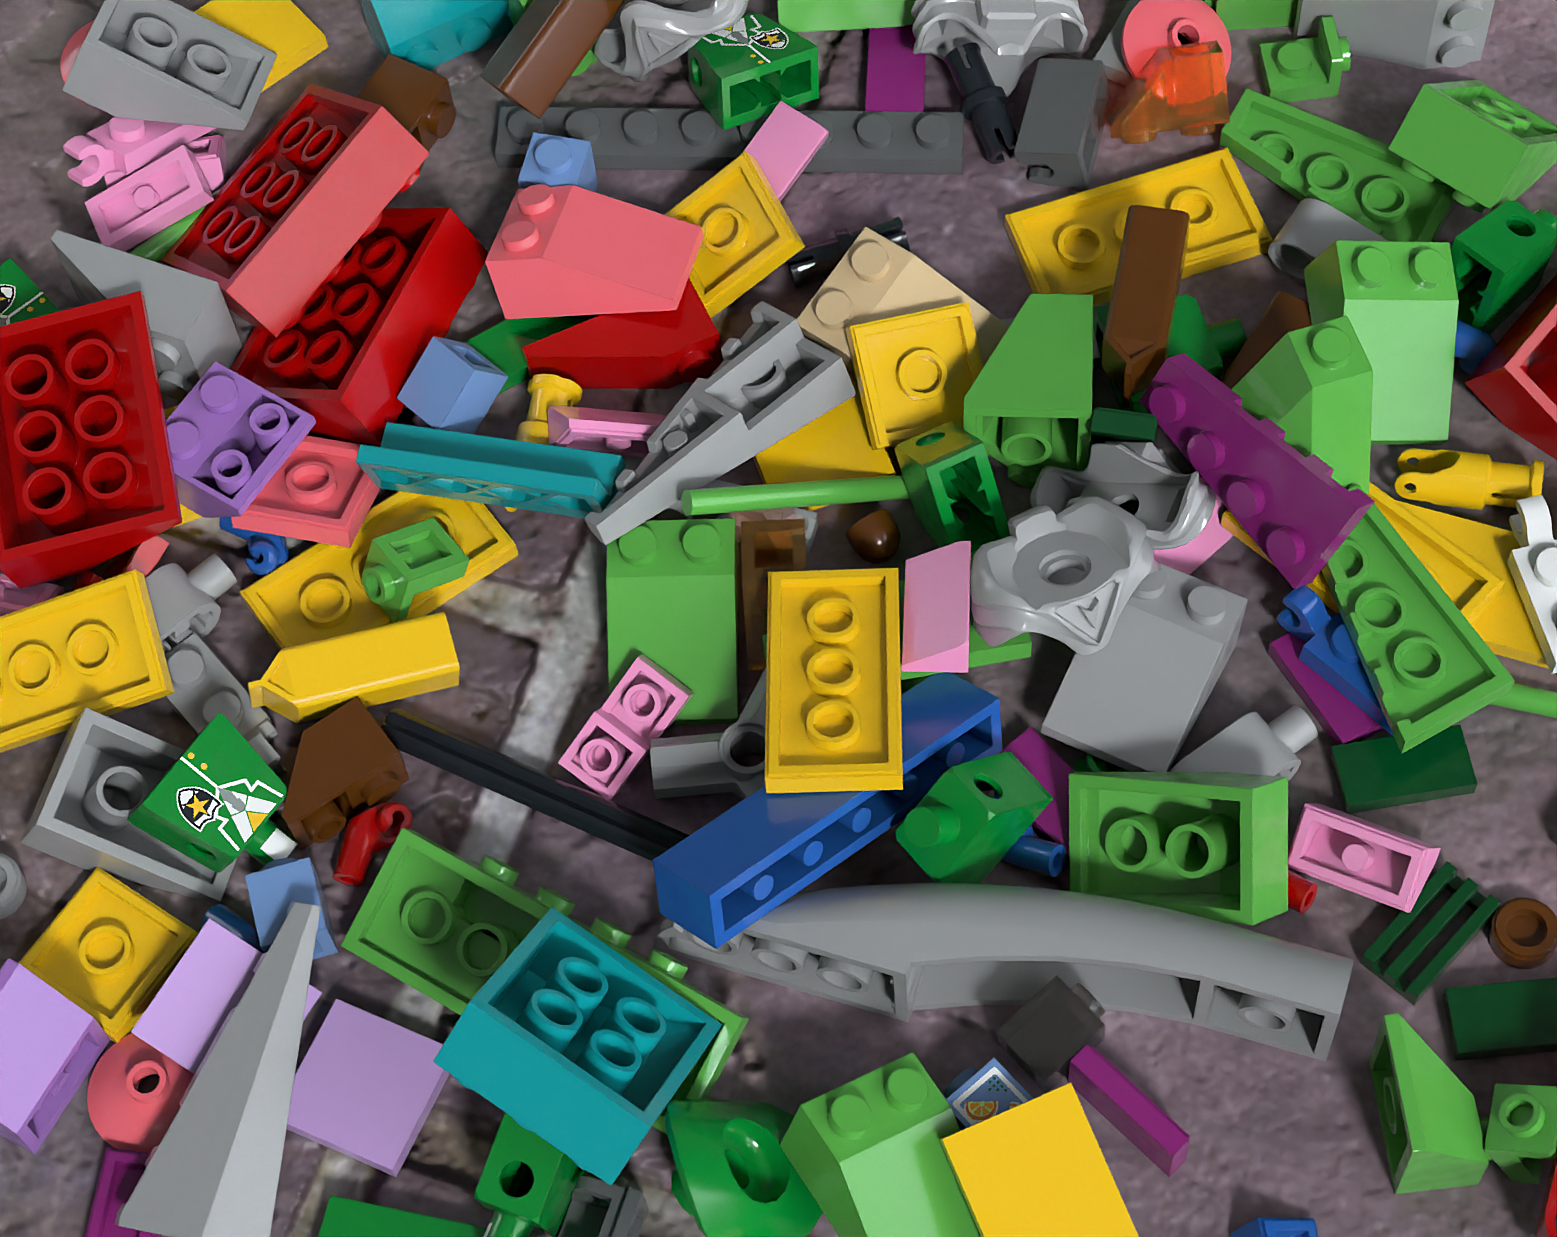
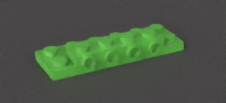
(455, 922)

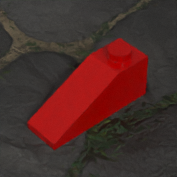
(632, 348)

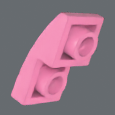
(621, 730)

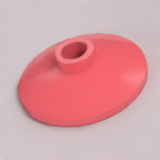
(1157, 25)
(122, 1113)

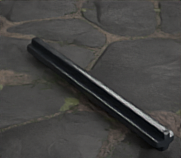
(529, 786)

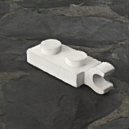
(1536, 571)

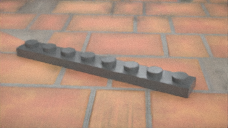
(696, 142)

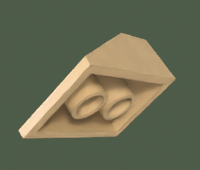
(880, 283)

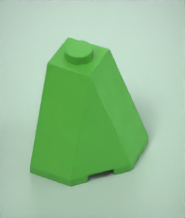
(1037, 389)
(1320, 394)

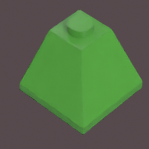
(1424, 1114)

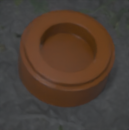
(1523, 933)

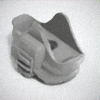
(1007, 31)
(661, 32)
(1170, 503)
(1060, 574)

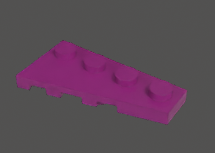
(1267, 485)

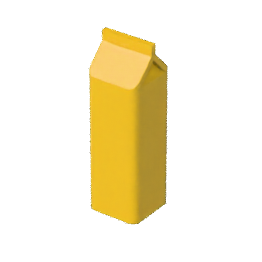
(370, 663)

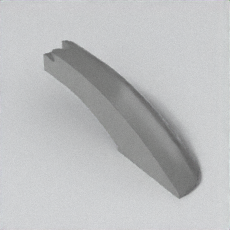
(1003, 943)

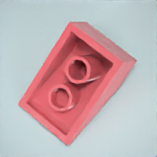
(588, 255)

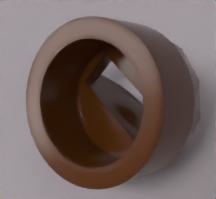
(875, 537)

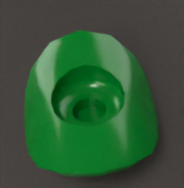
(735, 1171)

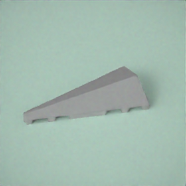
(753, 399)
(227, 1141)

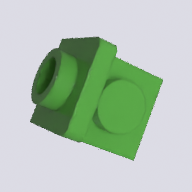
(1305, 66)
(409, 564)
(1522, 1130)

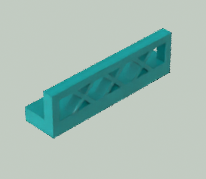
(492, 470)

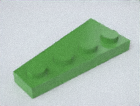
(1336, 167)
(1410, 635)

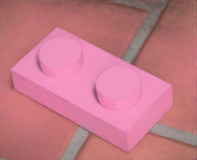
(149, 200)

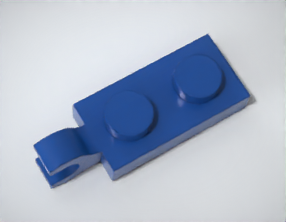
(1330, 650)

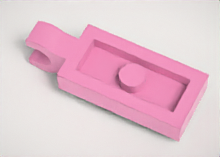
(126, 146)

